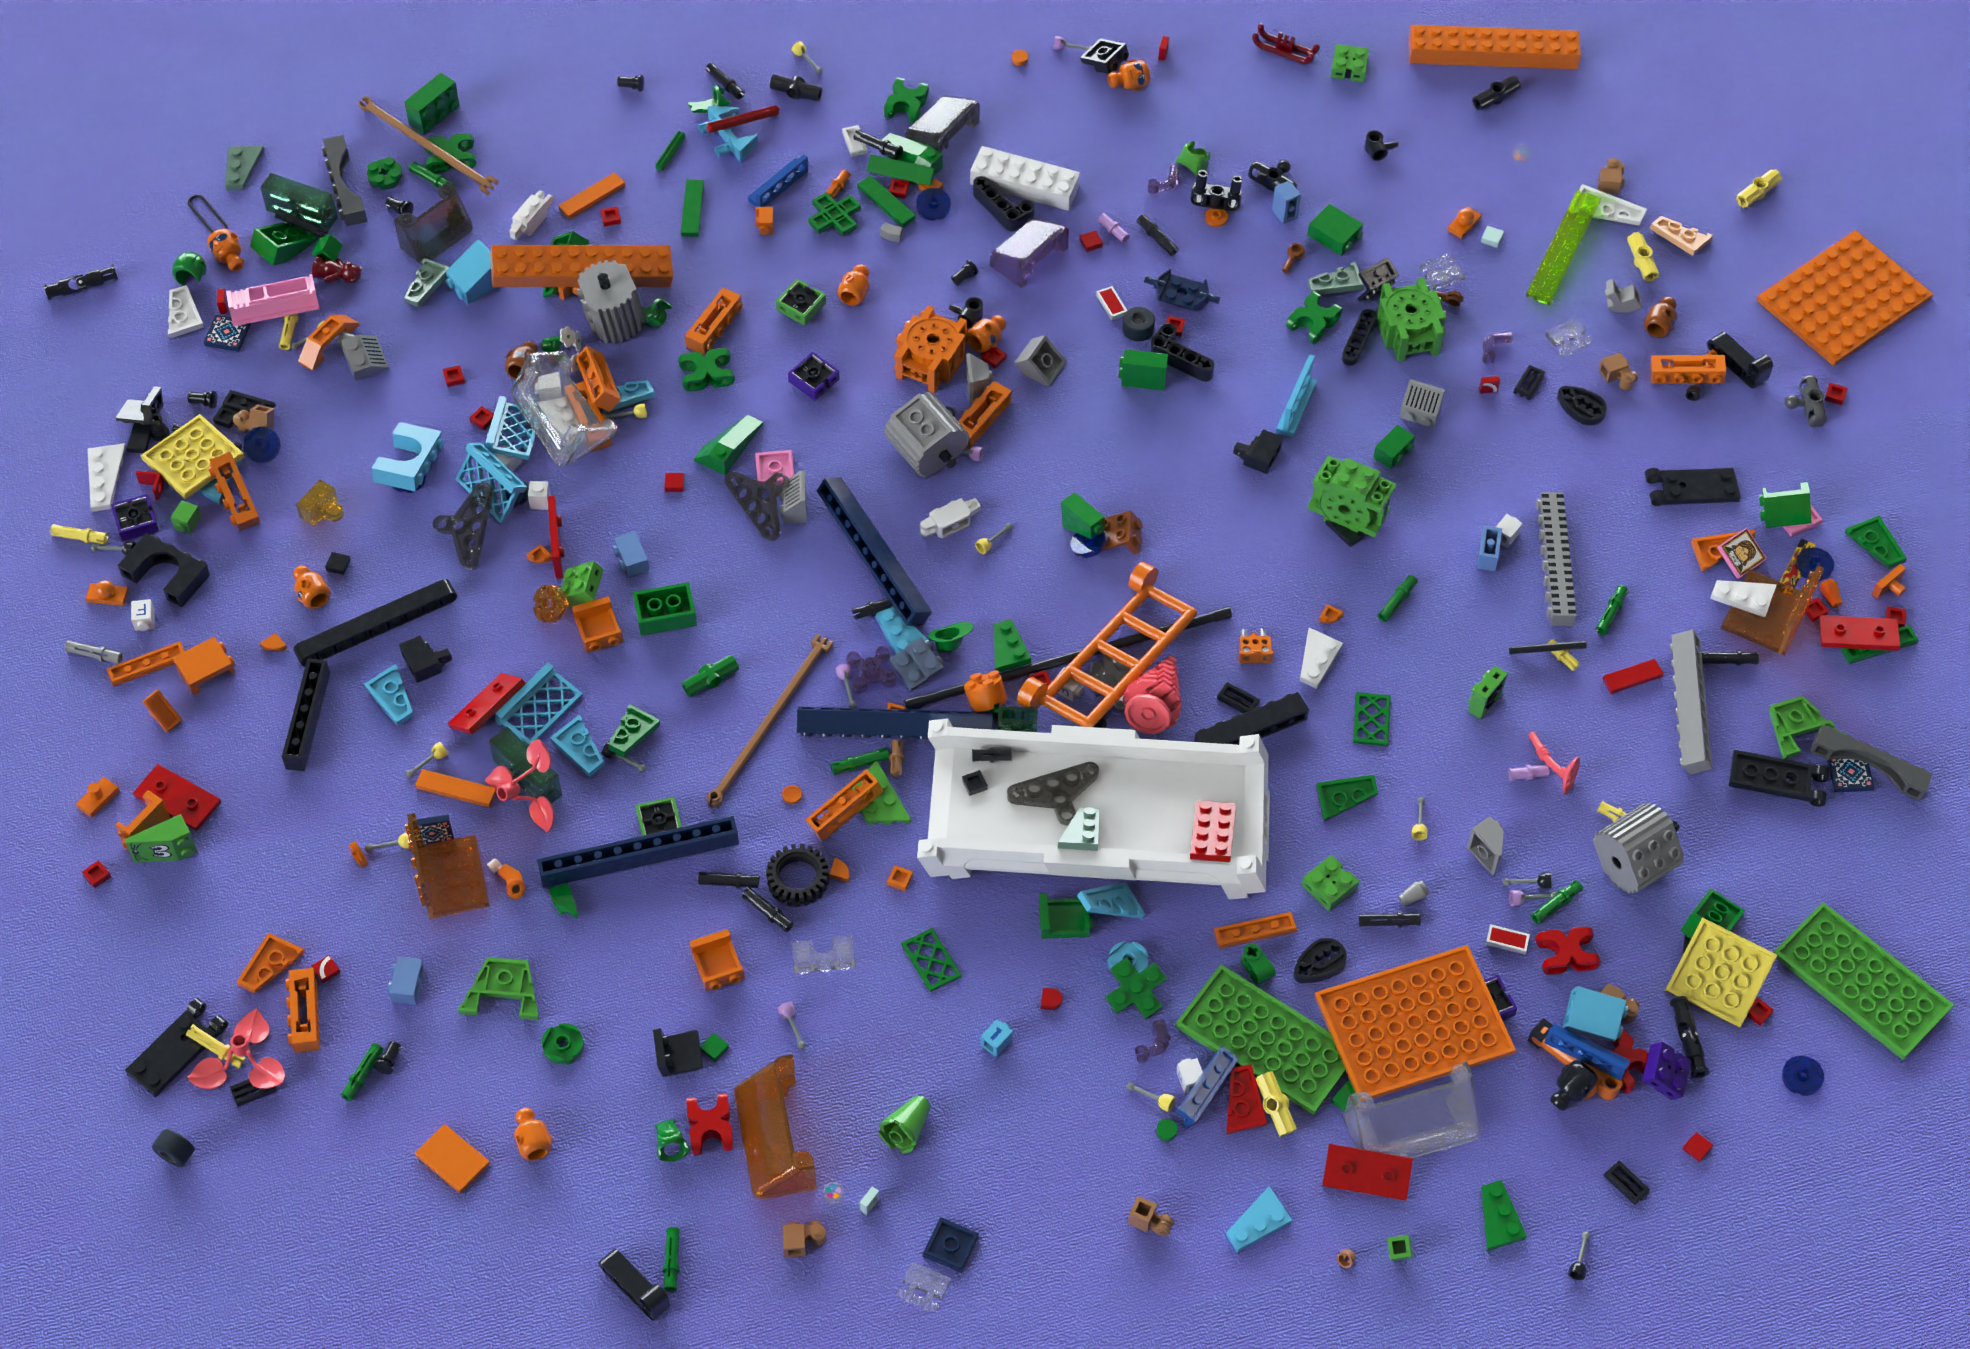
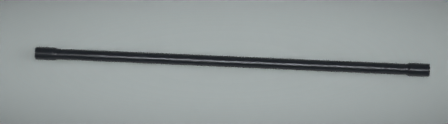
(921, 700)

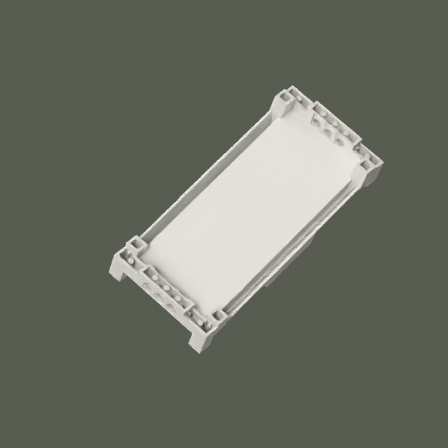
(1143, 798)

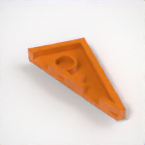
(1706, 548)

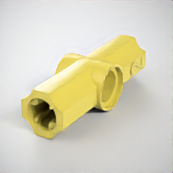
(1759, 188)
(1643, 257)
(1280, 1115)

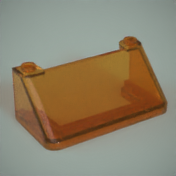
(766, 1133)

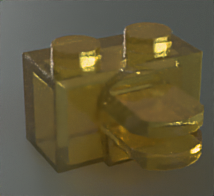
(320, 503)

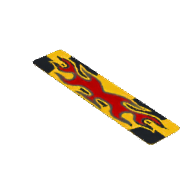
(1792, 574)

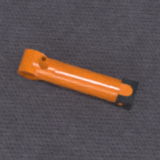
(1537, 1038)

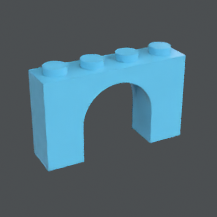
(409, 473)

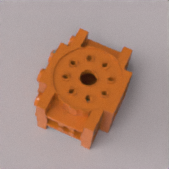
(930, 348)

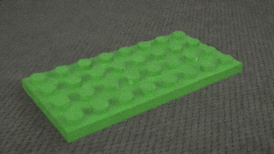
(1863, 980)
(1266, 1035)

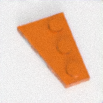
(268, 962)

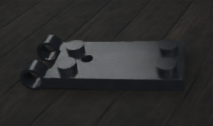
(1700, 485)
(1769, 776)
(170, 1054)

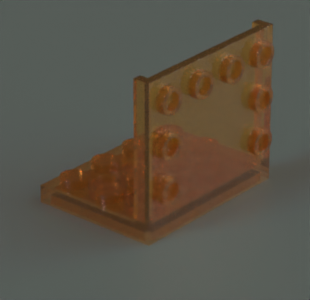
(1783, 615)
(448, 873)

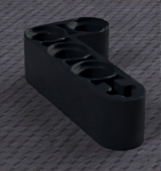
(1008, 215)
(1181, 356)
(1739, 361)
(647, 1297)

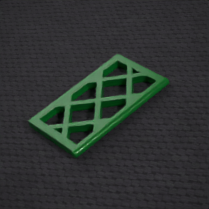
(1370, 739)
(937, 946)

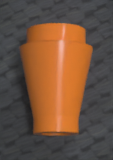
(1830, 590)

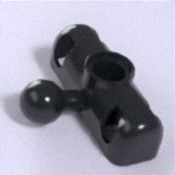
(1272, 176)

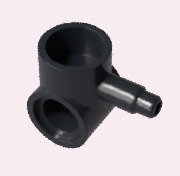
(1376, 147)
(972, 311)

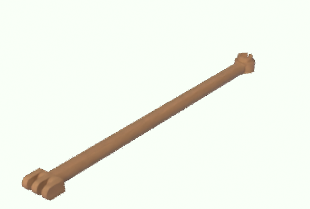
(484, 182)
(819, 647)

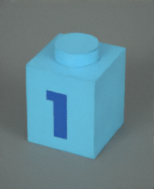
(996, 1037)

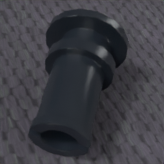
(632, 82)
(400, 206)
(965, 272)
(206, 398)
(159, 429)
(386, 1061)

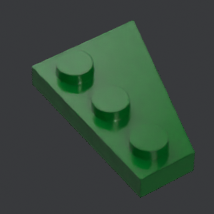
(1878, 541)
(1009, 647)
(633, 730)
(1344, 794)
(1500, 1218)

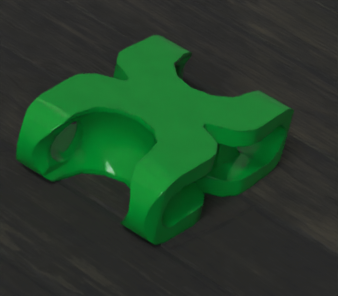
(906, 100)
(454, 147)
(1314, 317)
(706, 369)

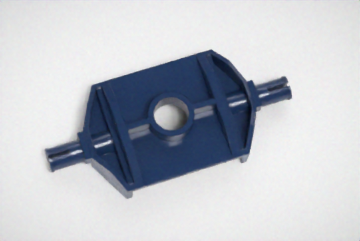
(1169, 285)

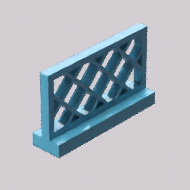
(1298, 401)
(500, 427)
(495, 470)
(524, 696)

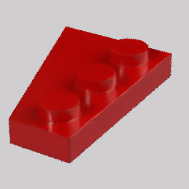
(1245, 1104)

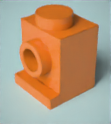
(764, 220)

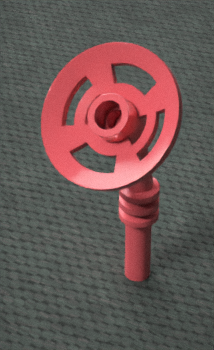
(1567, 774)

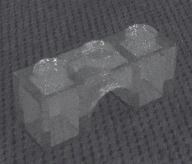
(808, 960)

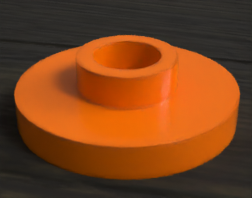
(1216, 217)

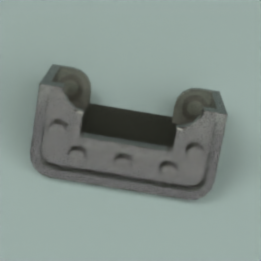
(944, 121)
(435, 228)

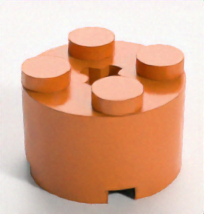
(985, 691)

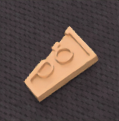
(1684, 238)

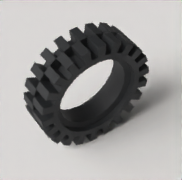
(797, 895)

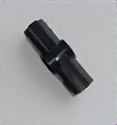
(796, 87)
(1496, 93)

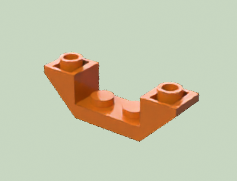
(312, 352)

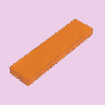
(591, 195)
(144, 664)
(455, 788)
(1255, 930)

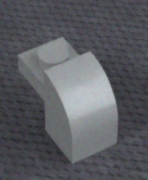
(1624, 299)

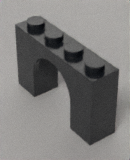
(153, 551)

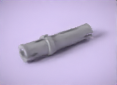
(73, 647)

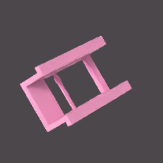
(272, 300)

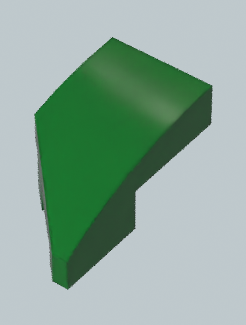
(563, 900)

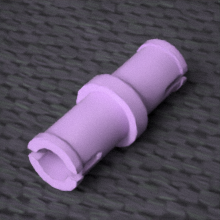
(1113, 228)
(1528, 772)

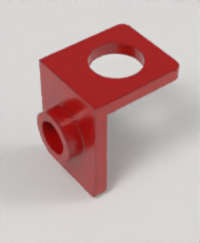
(151, 478)

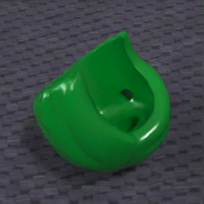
(188, 264)

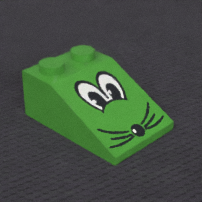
(162, 842)

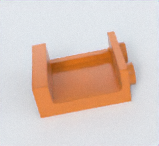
(597, 624)
(203, 663)
(152, 815)
(716, 960)

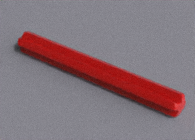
(742, 118)

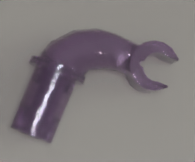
(1172, 181)
(1494, 339)
(1161, 1042)

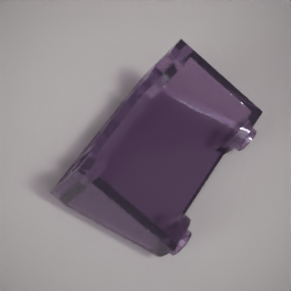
(1027, 248)

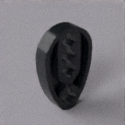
(1576, 396)
(1315, 952)

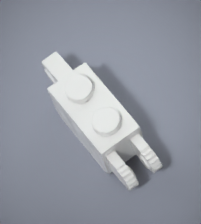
(530, 215)
(949, 518)

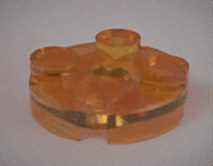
(558, 603)

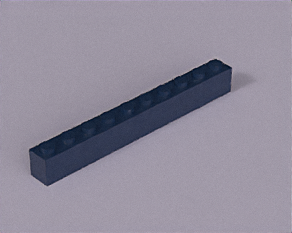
(874, 551)
(882, 721)
(638, 851)

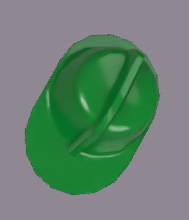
(950, 637)

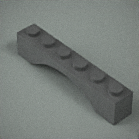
(351, 204)
(1835, 745)

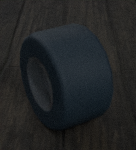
(1138, 323)
(173, 1148)

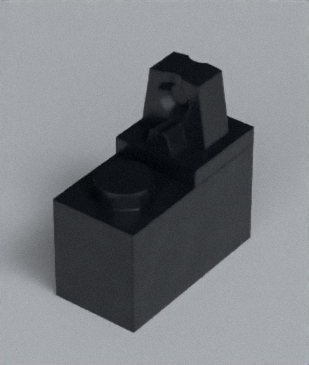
(1260, 452)
(422, 659)

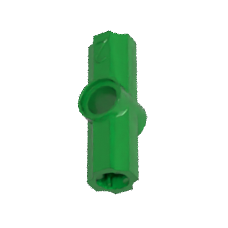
(710, 676)

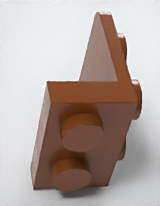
(1123, 530)

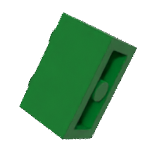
(1394, 447)

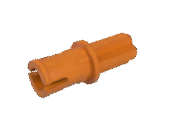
(838, 183)

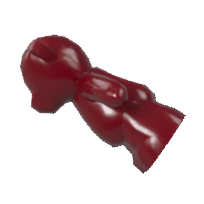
(334, 270)

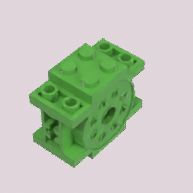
(1411, 319)
(1352, 495)

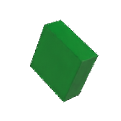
(714, 1047)

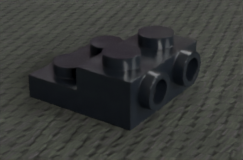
(1105, 55)

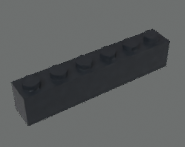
(306, 714)
(1263, 721)

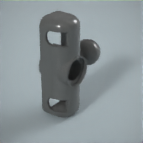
(1811, 400)

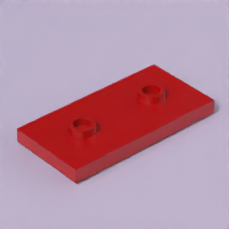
(556, 549)
(1859, 633)
(486, 703)
(179, 796)
(1367, 1171)

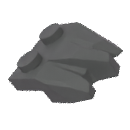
(1108, 671)

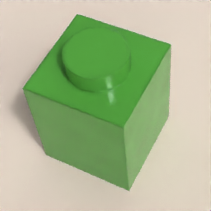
(186, 517)
(1400, 1248)

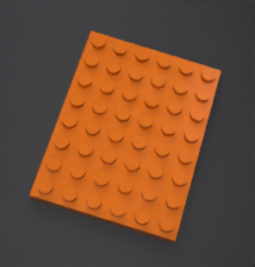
(1844, 297)
(1414, 1022)

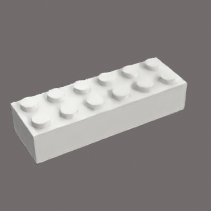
(1027, 178)

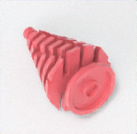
(1154, 698)

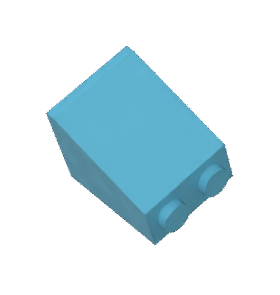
(471, 273)
(1594, 1014)

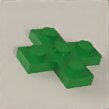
(834, 214)
(1135, 988)

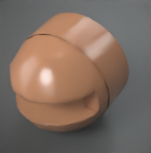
(1342, 1256)

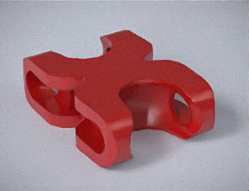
(1568, 950)
(1637, 1059)
(709, 1124)

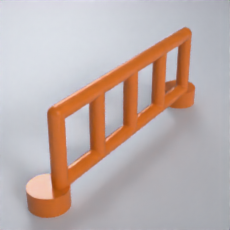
(1142, 580)

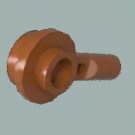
(1294, 252)
(1453, 298)

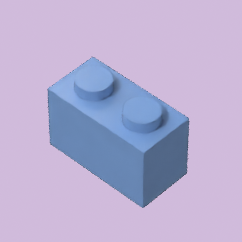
(1286, 202)
(1489, 548)
(631, 554)
(406, 980)

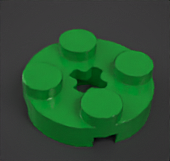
(388, 166)
(565, 1054)

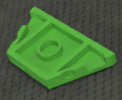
(887, 806)

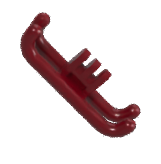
(1284, 46)

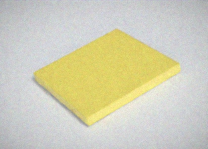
(186, 455)
(1721, 972)

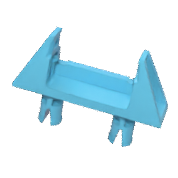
(739, 147)

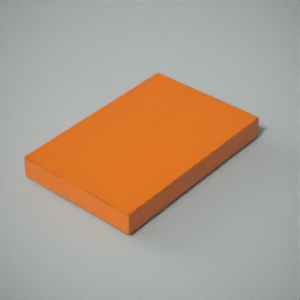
(452, 1158)

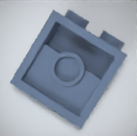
(916, 663)

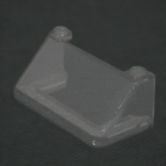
(558, 408)
(1417, 1121)

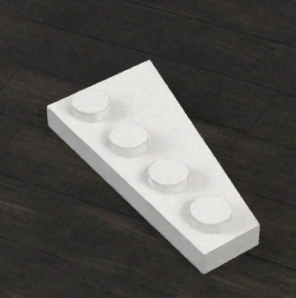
(1614, 208)
(103, 474)

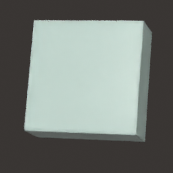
(1492, 236)
(869, 1200)

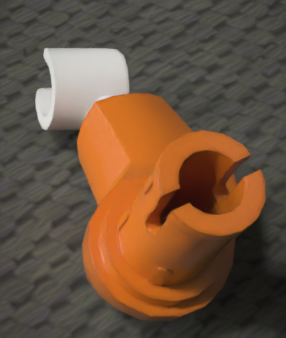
(513, 877)

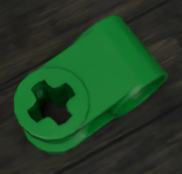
(1257, 964)

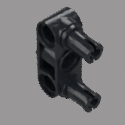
(1215, 195)

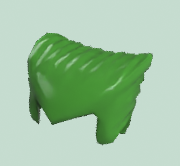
(1193, 158)

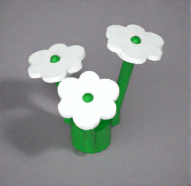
(566, 337)

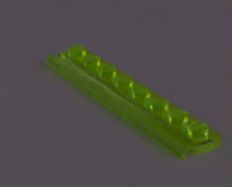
(1563, 247)

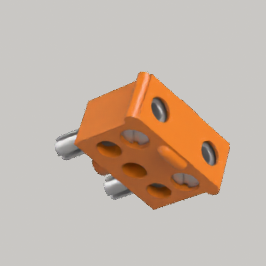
(1255, 648)

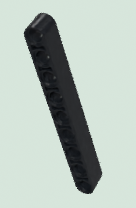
(376, 622)

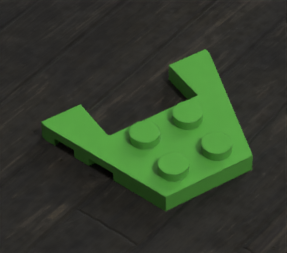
(1793, 719)
(502, 980)

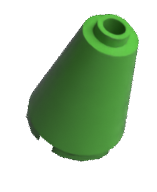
(905, 1124)

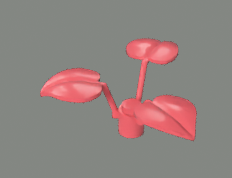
(507, 788)
(265, 1075)

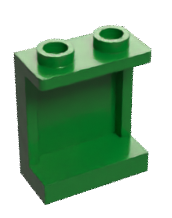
(1786, 507)
(1063, 918)

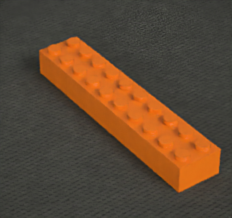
(1494, 47)
(562, 264)

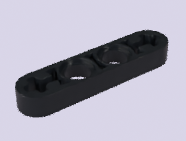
(1360, 337)

